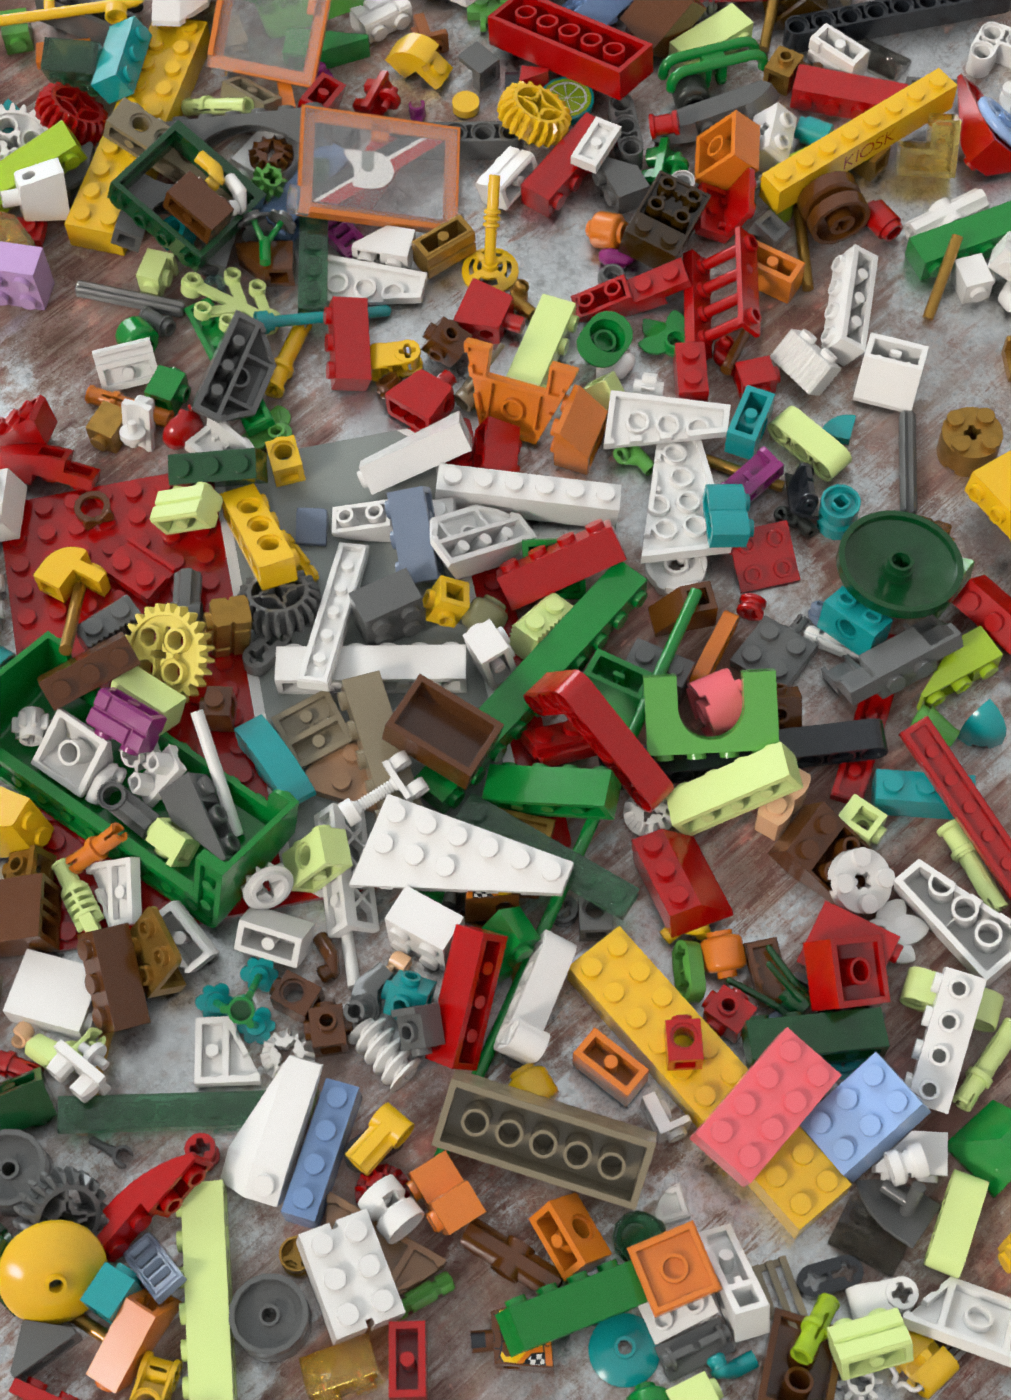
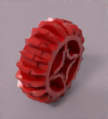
(76, 108)

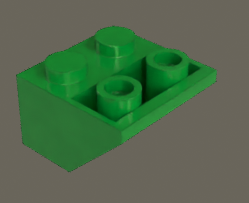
(618, 682)

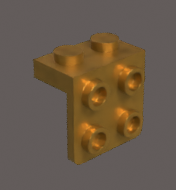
(156, 955)

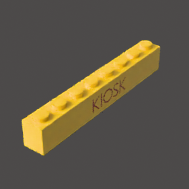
(858, 139)

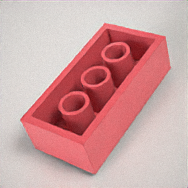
(765, 1107)

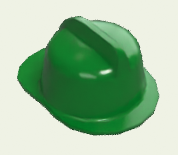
(604, 339)

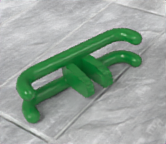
(711, 58)

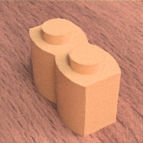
(776, 816)

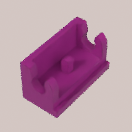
(758, 473)

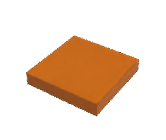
(674, 1269)

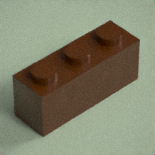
(88, 671)
(113, 978)

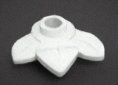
(908, 927)

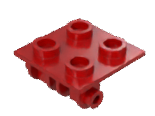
(766, 559)

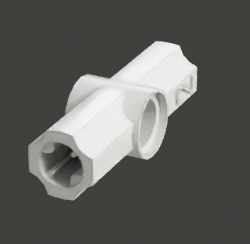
(947, 211)

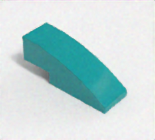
(273, 758)

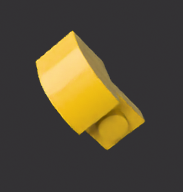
(419, 54)
(65, 568)

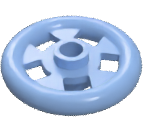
(996, 118)

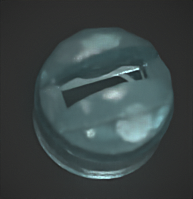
(216, 279)

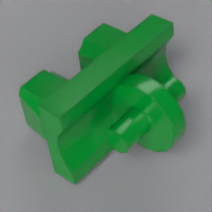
(663, 159)

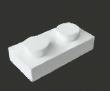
(596, 145)

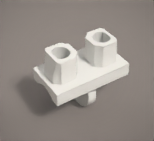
(138, 423)
(161, 771)
(91, 1079)

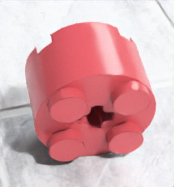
(716, 701)

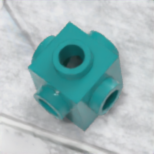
(407, 990)

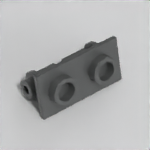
(693, 1348)

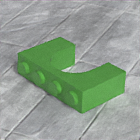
(752, 732)

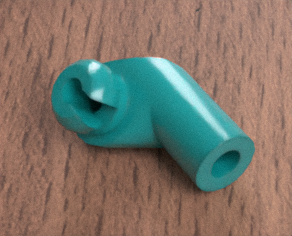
(734, 1368)

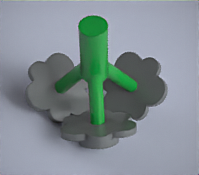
(263, 232)

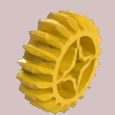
(534, 114)

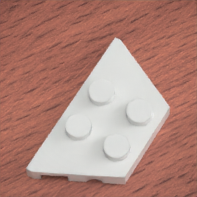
(965, 1319)

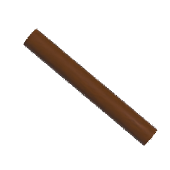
(735, 352)

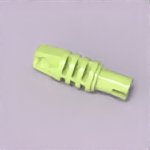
(78, 898)

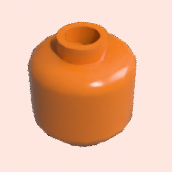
(606, 229)
(723, 953)

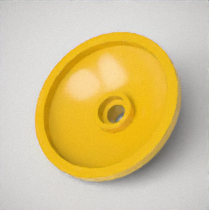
(45, 1254)

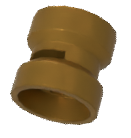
(289, 1252)

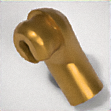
(520, 295)

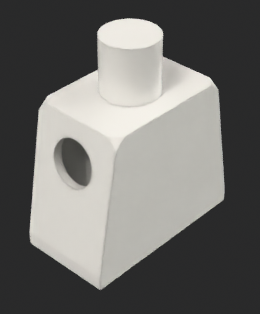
(39, 192)

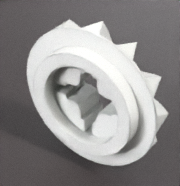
(635, 818)
(280, 884)
(284, 1039)

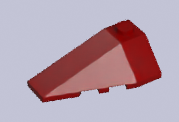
(978, 141)

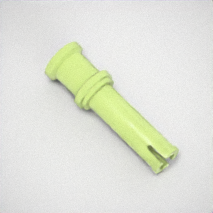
(966, 854)

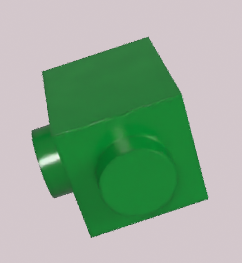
(168, 388)

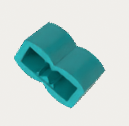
(727, 516)

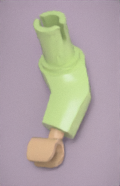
(41, 1048)

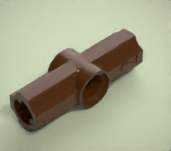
(509, 1256)

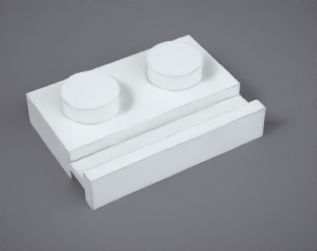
(125, 364)

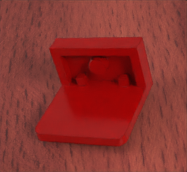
(727, 208)

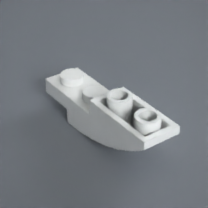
(369, 520)

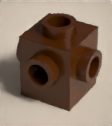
(445, 341)
(789, 706)
(328, 1029)

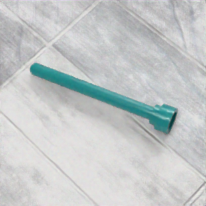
(271, 321)

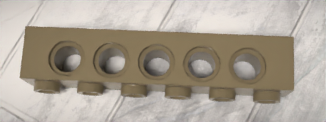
(121, 130)

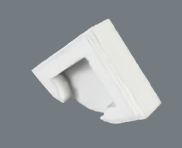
(672, 1206)

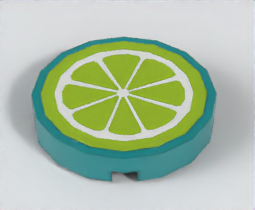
(577, 96)

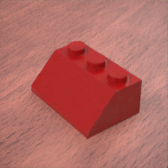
(679, 881)

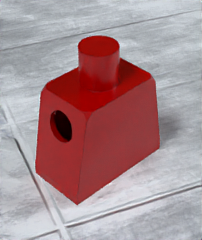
(488, 313)
(422, 399)

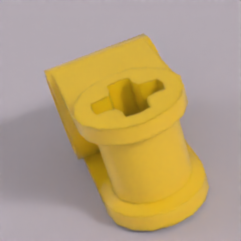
(394, 358)
(156, 1378)

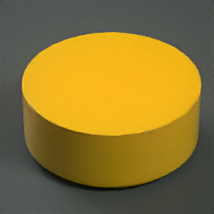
(465, 104)

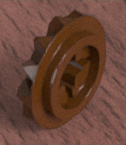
(281, 158)

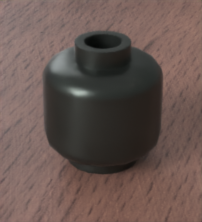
(690, 91)

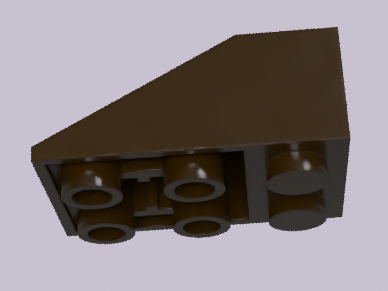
(663, 221)

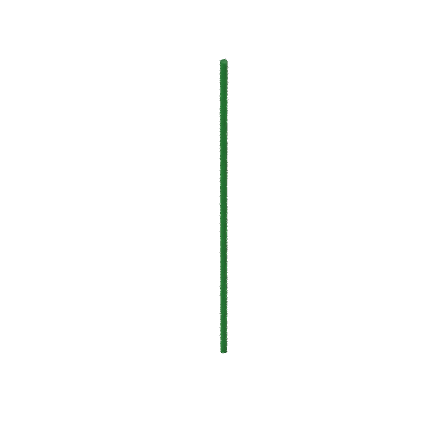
(589, 828)

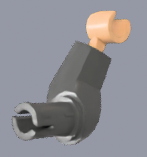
(367, 990)

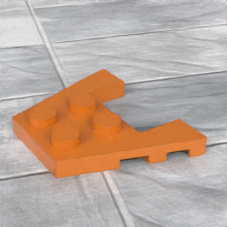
(514, 400)

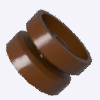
(833, 207)

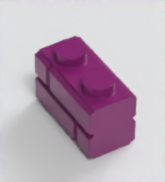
(126, 721)

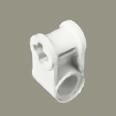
(873, 1295)

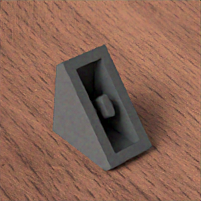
(39, 1346)

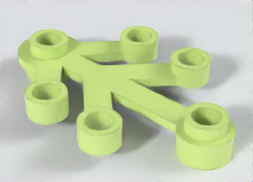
(194, 287)

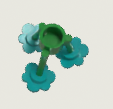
(241, 1008)

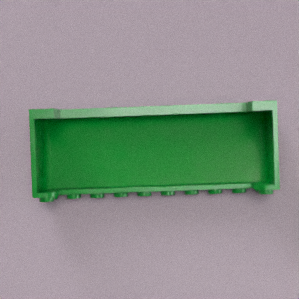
(206, 886)

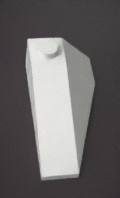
(269, 1143)

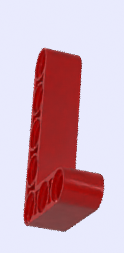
(605, 732)

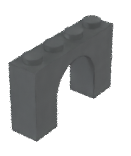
(152, 194)

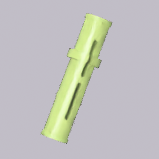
(216, 106)
(981, 1073)

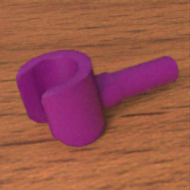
(417, 114)

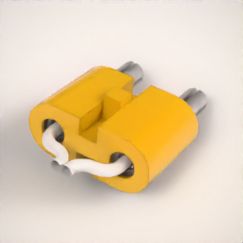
(930, 1367)

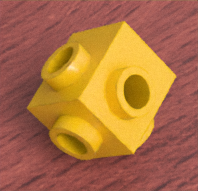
(447, 601)

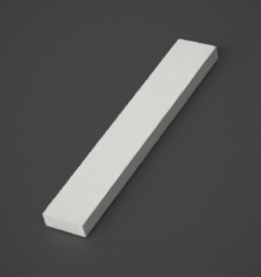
(333, 617)

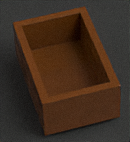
(442, 731)

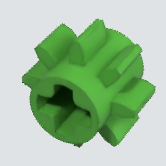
(269, 181)

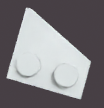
(118, 889)
(221, 1055)

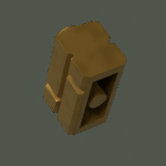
(444, 246)
(229, 624)

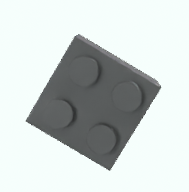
(388, 609)

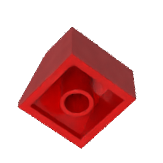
(846, 972)

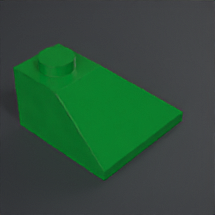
(985, 1146)

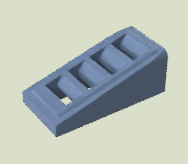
(152, 1264)

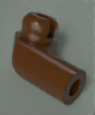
(330, 955)

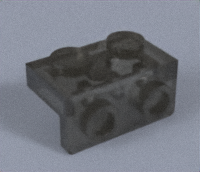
(865, 1239)

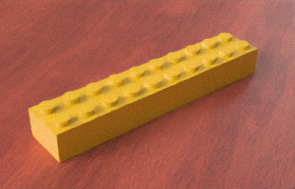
(165, 80)
(634, 1004)

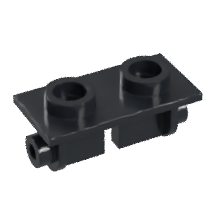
(801, 492)

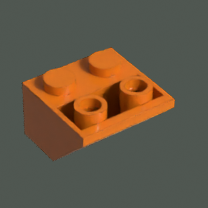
(578, 431)

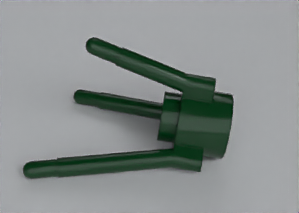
(794, 995)

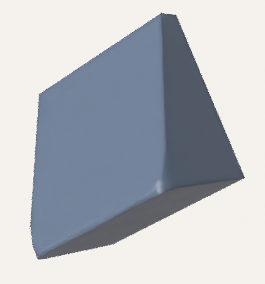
(312, 526)

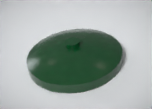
(899, 564)

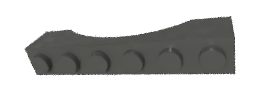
(216, 129)

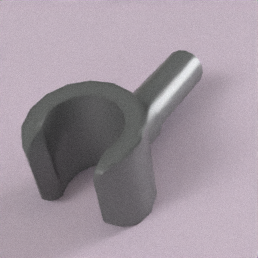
(111, 1150)

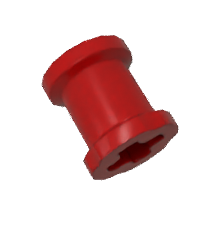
(664, 124)
(199, 1140)

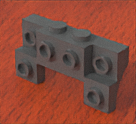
(896, 661)

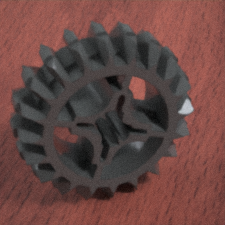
(283, 607)
(51, 1200)

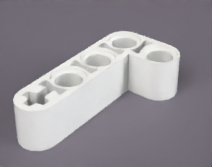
(989, 47)
(523, 1027)

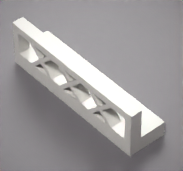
(338, 897)

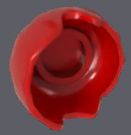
(182, 428)

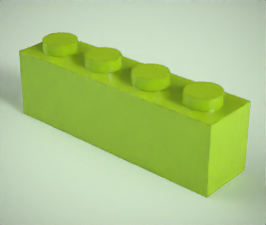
(53, 143)

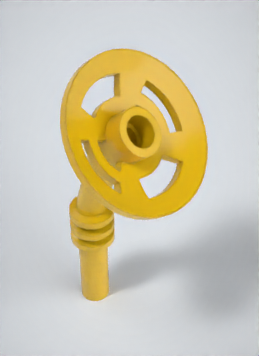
(487, 255)

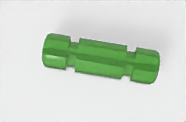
(427, 1293)

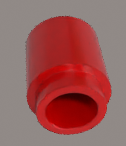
(883, 221)

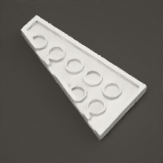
(675, 506)
(448, 855)

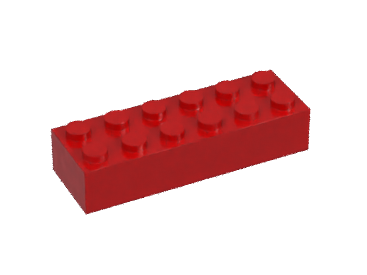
(572, 45)

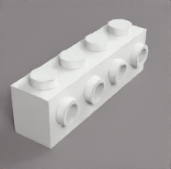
(849, 304)
(945, 1037)

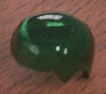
(633, 1229)

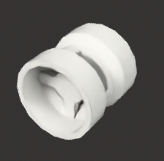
(910, 1163)

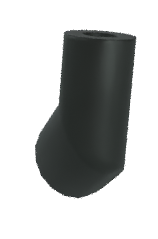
(804, 525)

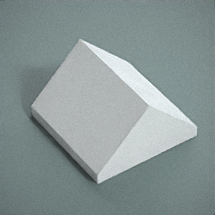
(72, 753)

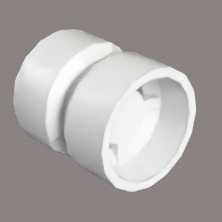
(388, 1206)

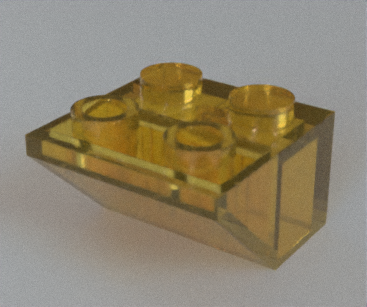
(341, 1370)

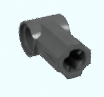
(188, 591)
(129, 810)

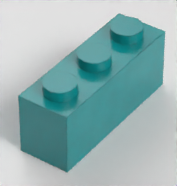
(121, 59)
(908, 795)

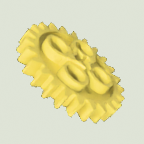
(166, 652)

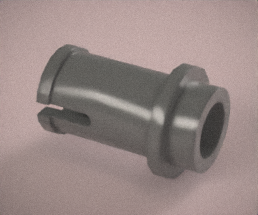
(162, 324)

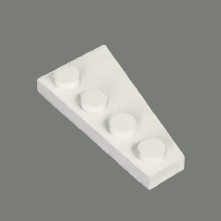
(374, 281)
(654, 419)

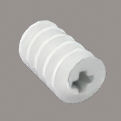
(384, 1053)

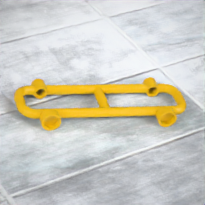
(114, 11)

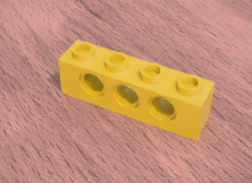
(260, 536)

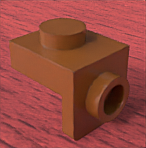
(440, 36)

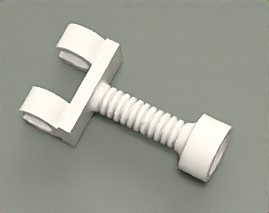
(353, 809)

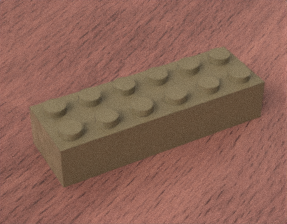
(545, 1139)

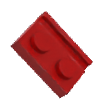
(139, 570)
(556, 744)

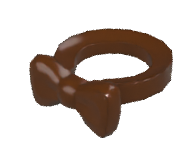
(90, 522)

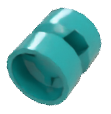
(838, 510)

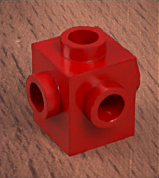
(727, 1012)

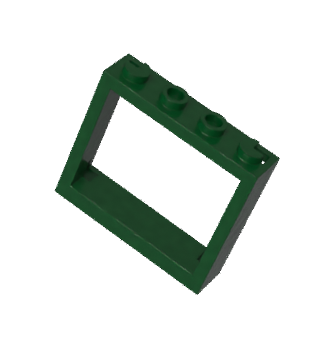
(188, 145)

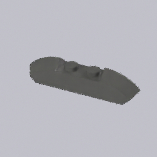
(702, 115)

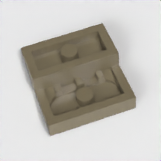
(312, 728)

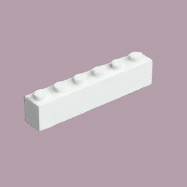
(530, 494)
(397, 665)

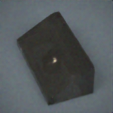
(885, 62)

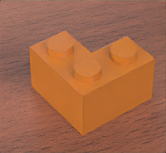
(445, 1193)

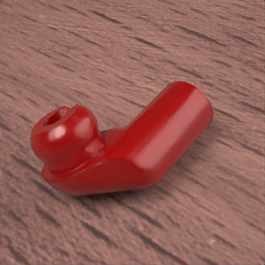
(721, 350)

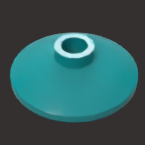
(619, 1368)

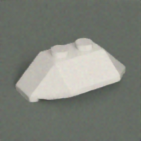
(176, 11)
(477, 538)

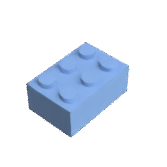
(864, 1117)

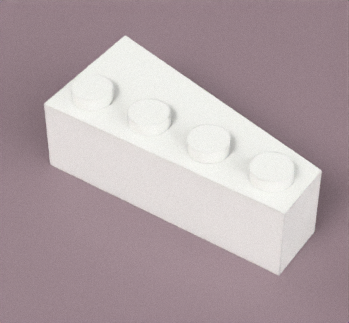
(959, 920)

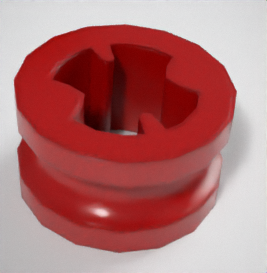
(751, 607)

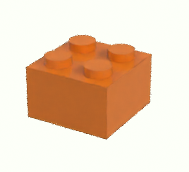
(727, 150)

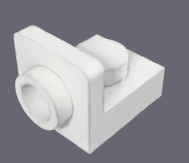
(658, 1115)

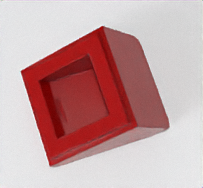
(536, 75)

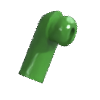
(634, 456)

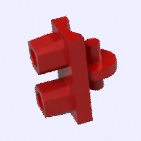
(379, 96)

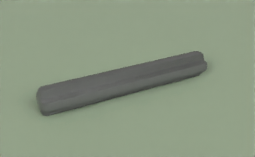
(129, 298)
(908, 462)

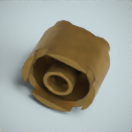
(969, 440)

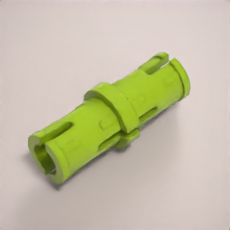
(815, 1328)

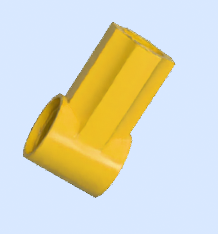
(386, 1131)

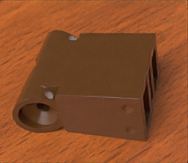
(29, 915)

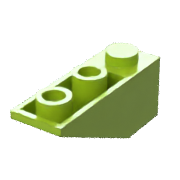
(961, 668)

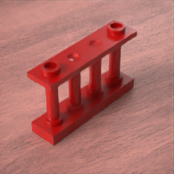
(697, 305)

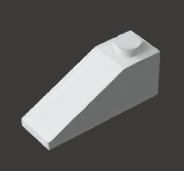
(741, 1296)

